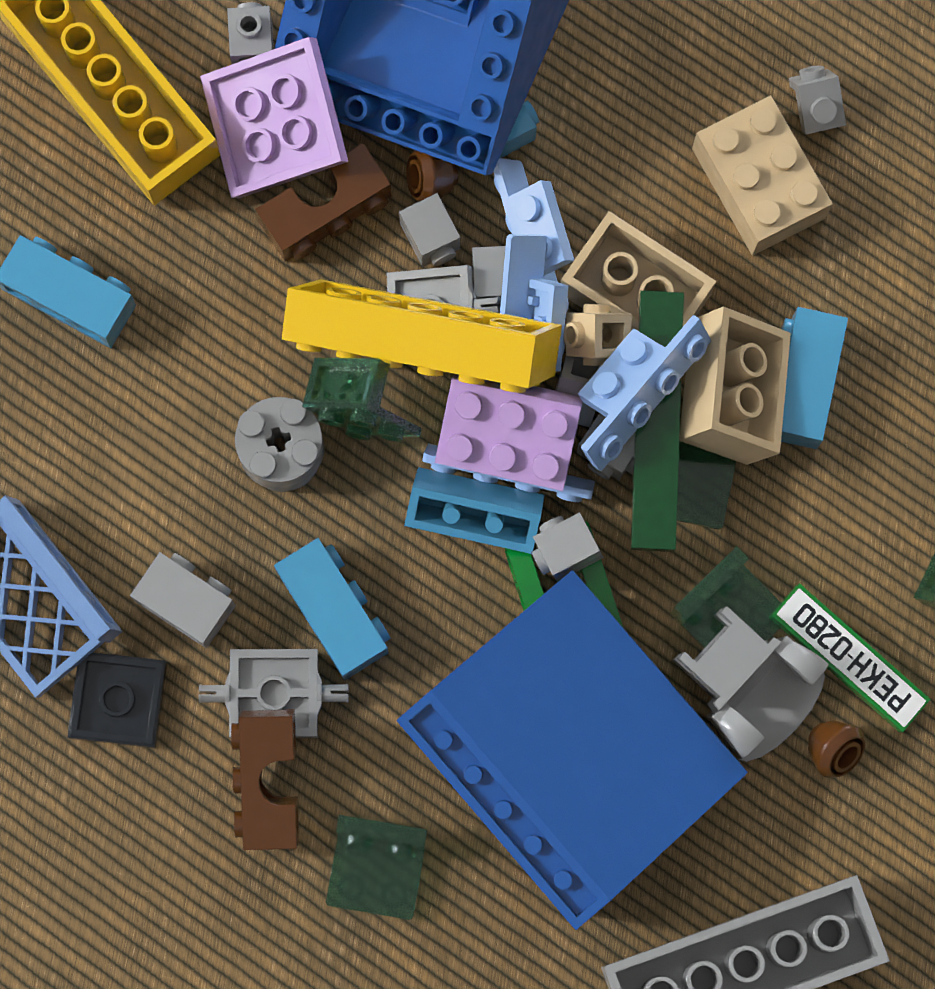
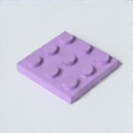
(274, 118)

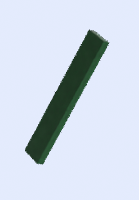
(658, 440)

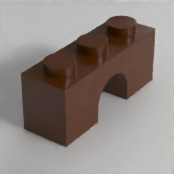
(298, 227)
(265, 818)

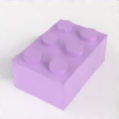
(510, 433)

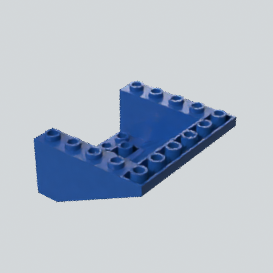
(429, 70)
(573, 748)

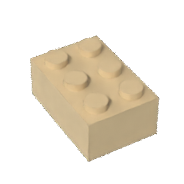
(761, 175)
(623, 262)
(737, 388)

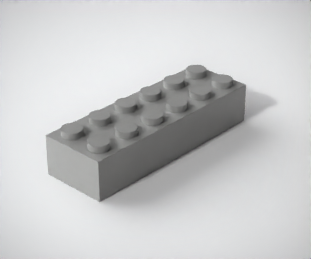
(777, 947)

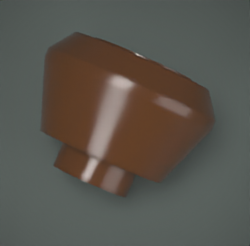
(429, 176)
(836, 747)

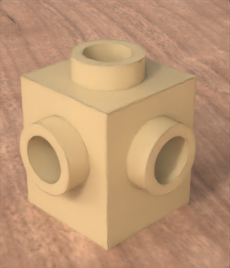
(595, 333)

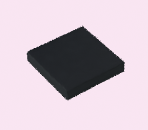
(117, 700)

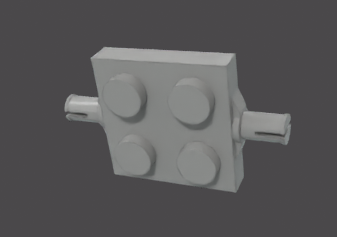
(441, 284)
(275, 682)

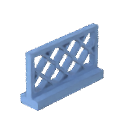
(63, 583)

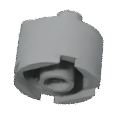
(257, 435)

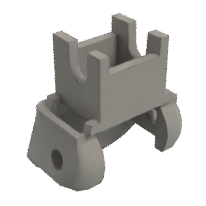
(755, 685)

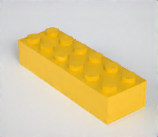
(114, 90)
(422, 334)

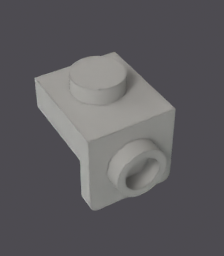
(818, 99)

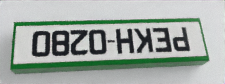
(850, 658)

